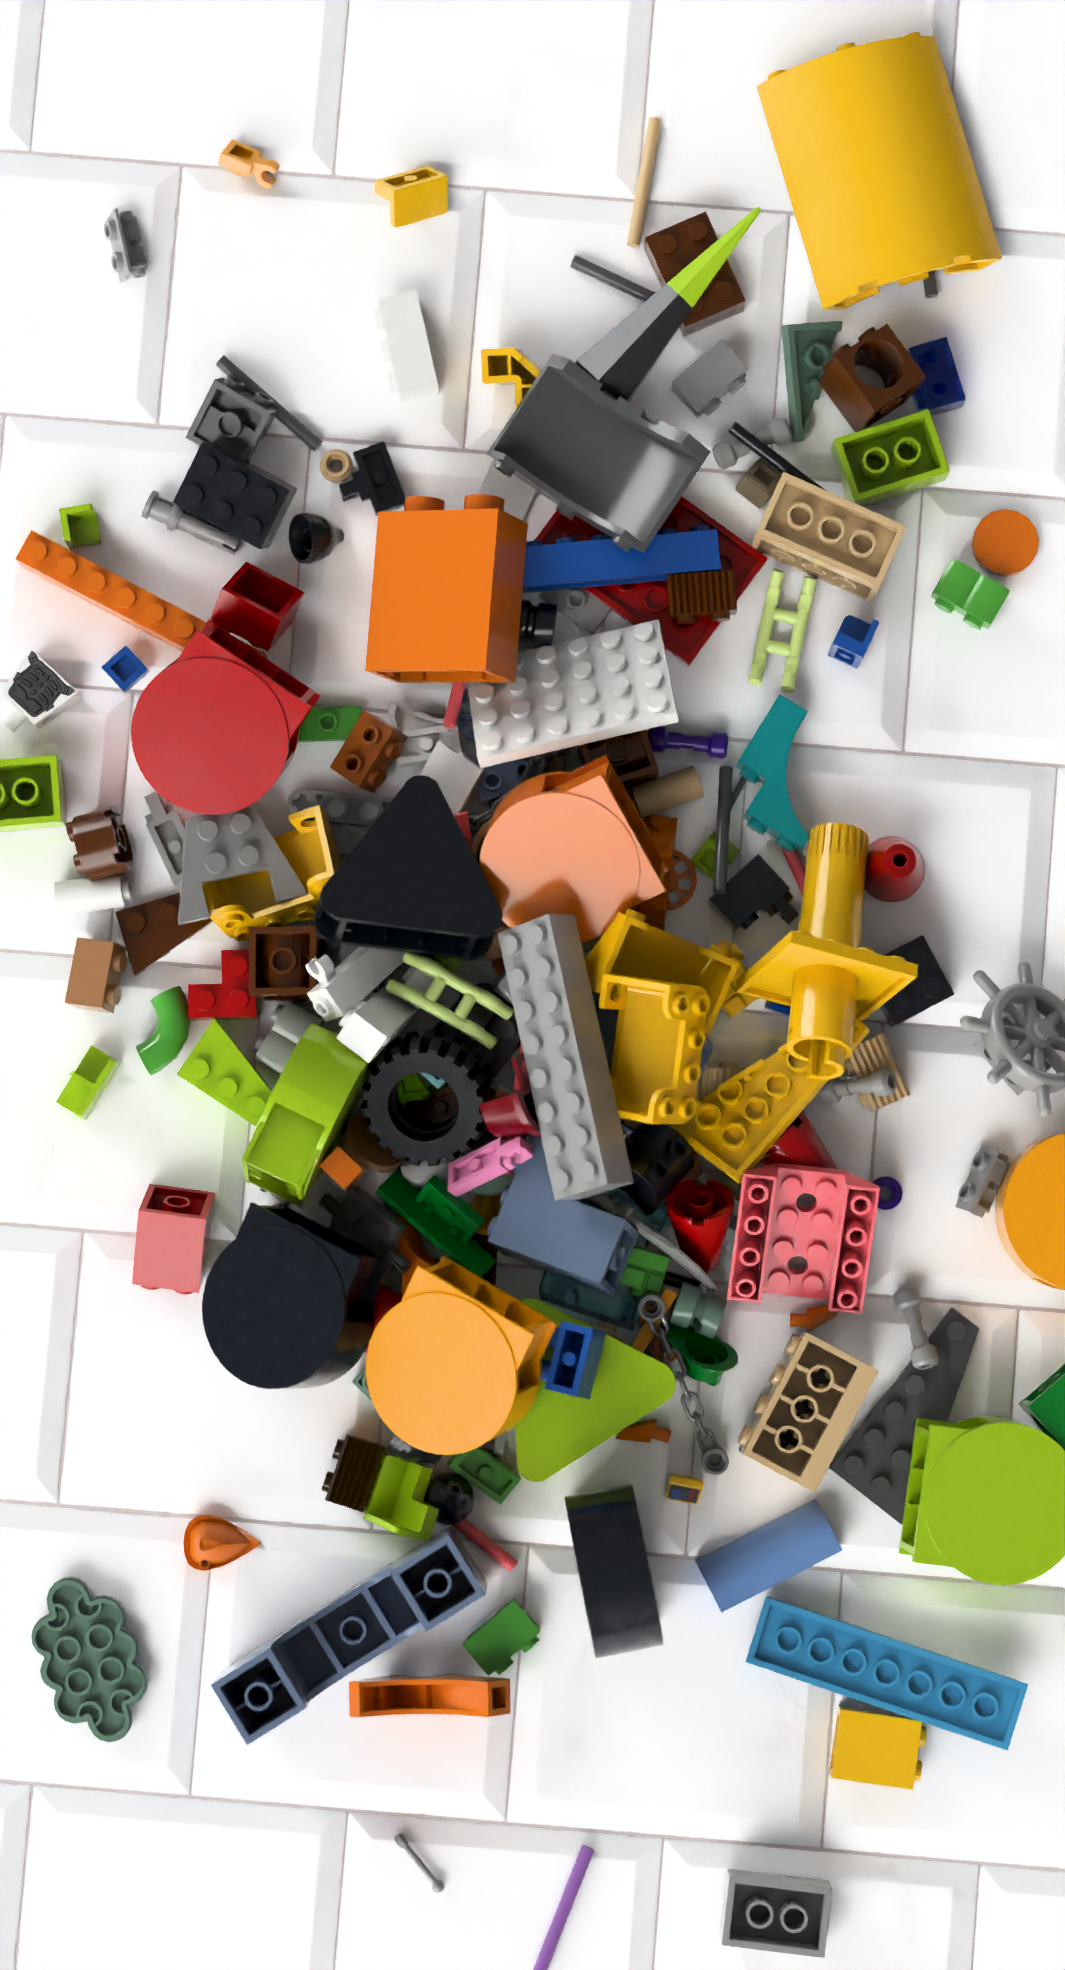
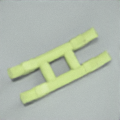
(798, 618)
(429, 1001)

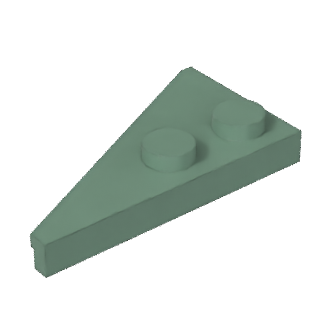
(805, 354)

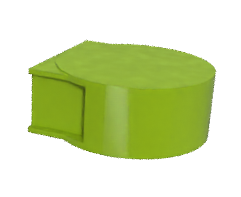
(305, 1116)
(985, 1499)

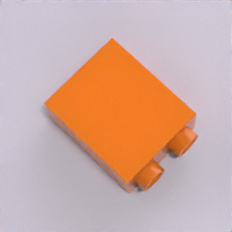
(447, 592)

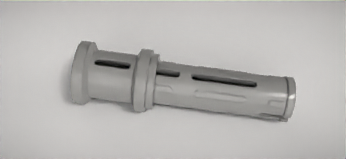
(179, 518)

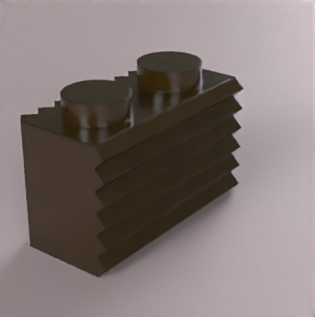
(354, 1472)

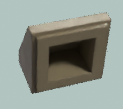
(759, 483)

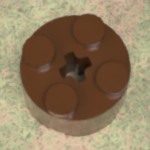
(100, 844)

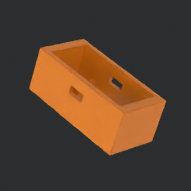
(342, 1169)

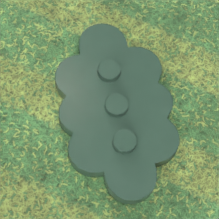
(89, 1659)

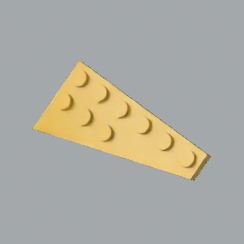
(753, 1110)

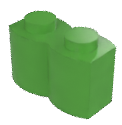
(969, 594)

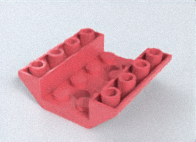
(830, 1235)

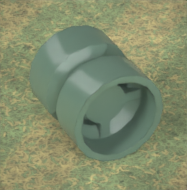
(698, 1310)

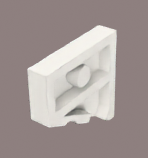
(422, 735)

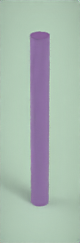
(564, 1908)

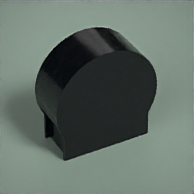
(290, 1301)
(614, 1571)

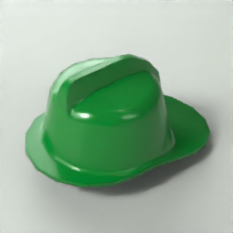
(703, 1357)

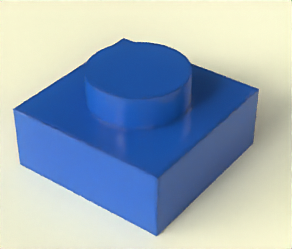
(125, 669)

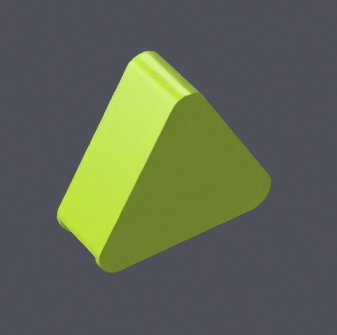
(566, 1426)

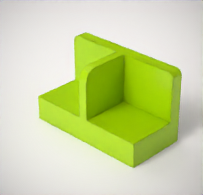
(88, 1082)

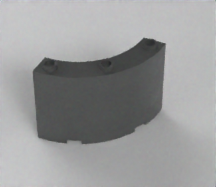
(597, 455)

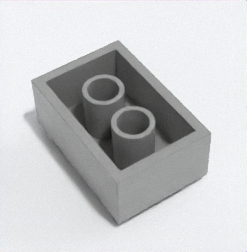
(775, 1913)

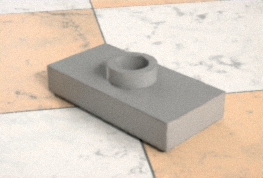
(579, 607)

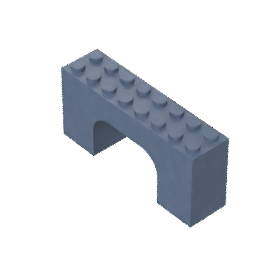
(566, 1234)
(347, 1633)

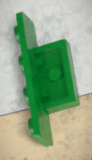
(441, 1219)

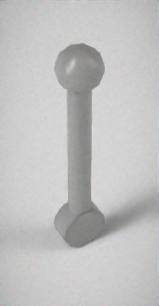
(437, 1885)

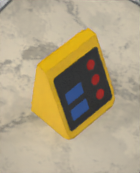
(684, 1488)

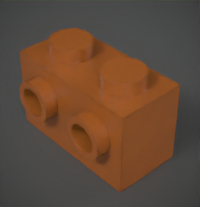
(369, 752)

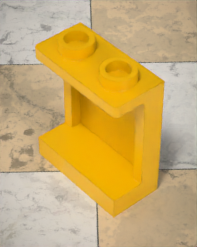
(876, 1748)

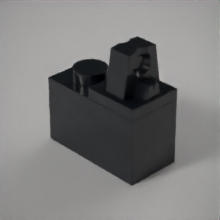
(752, 890)

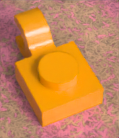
(246, 160)

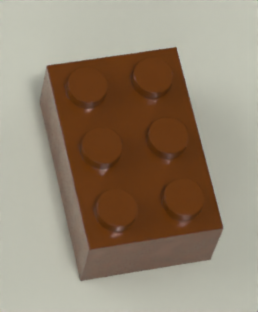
(675, 249)

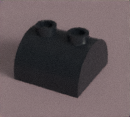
(657, 1162)

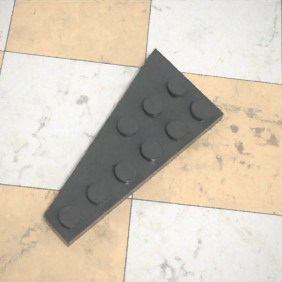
(881, 1448)

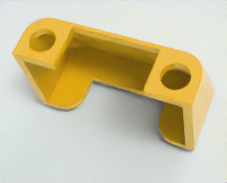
(249, 899)
(656, 1047)

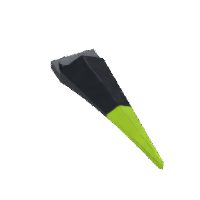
(634, 346)

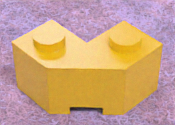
(509, 367)

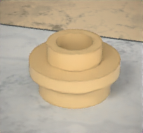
(336, 456)

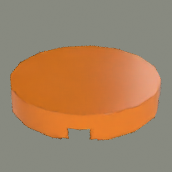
(1005, 542)

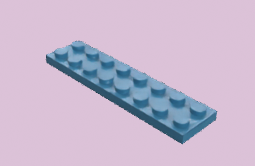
(887, 1673)

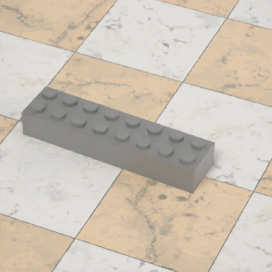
(565, 1057)

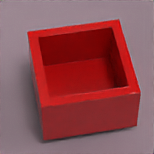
(256, 606)

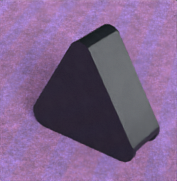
(411, 884)

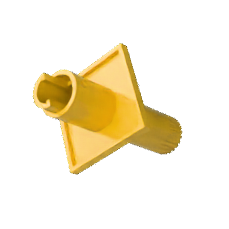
(822, 964)

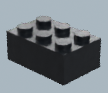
(235, 495)

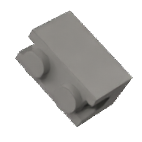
(710, 379)

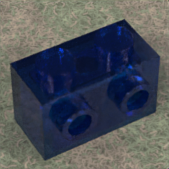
(942, 386)

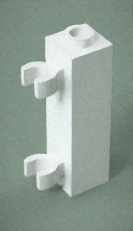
(351, 980)

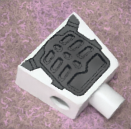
(36, 693)

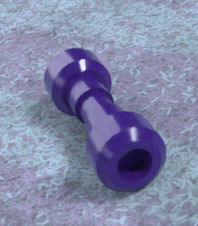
(714, 744)

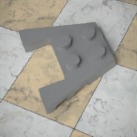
(228, 848)

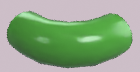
(170, 1032)

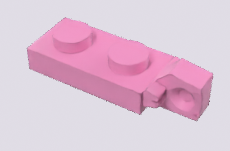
(486, 1163)

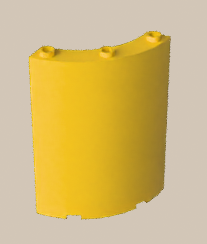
(877, 168)

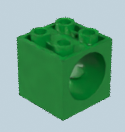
(1047, 1406)

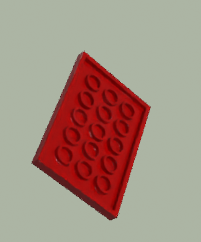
(649, 600)

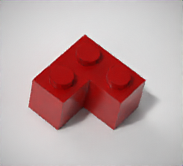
(228, 999)

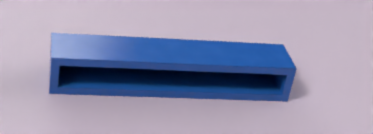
(604, 563)

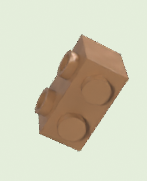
(96, 975)

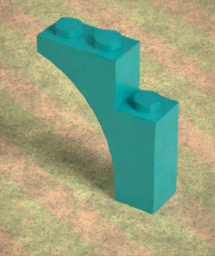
(767, 762)

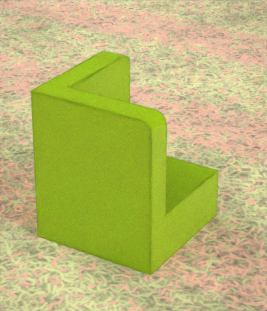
(80, 526)

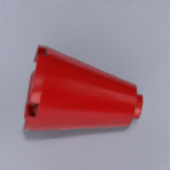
(884, 878)
(800, 1146)
(701, 1220)

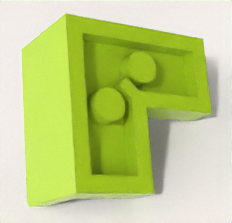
(398, 1499)

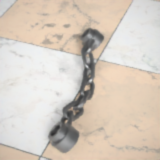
(654, 1315)

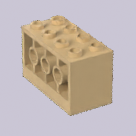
(828, 537)
(829, 1416)

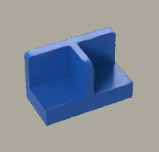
(852, 640)

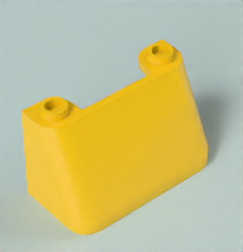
(647, 952)

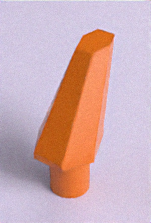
(813, 1318)
(644, 1432)

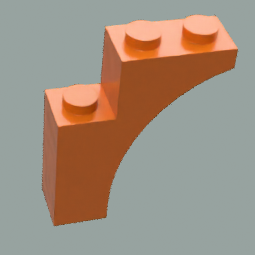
(430, 1695)

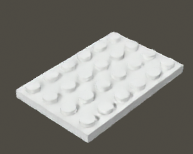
(575, 695)

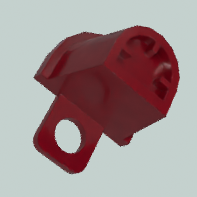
(514, 1111)

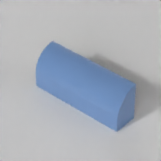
(768, 1555)

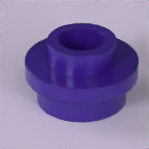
(896, 1192)

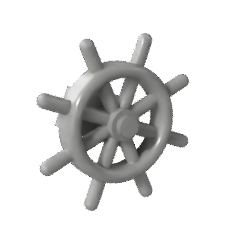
(1019, 1044)

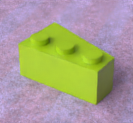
(226, 1074)

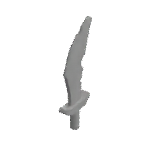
(622, 1210)

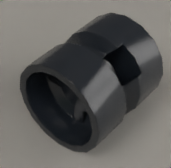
(537, 623)

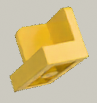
(414, 195)

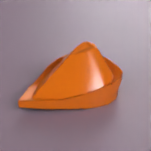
(215, 1542)

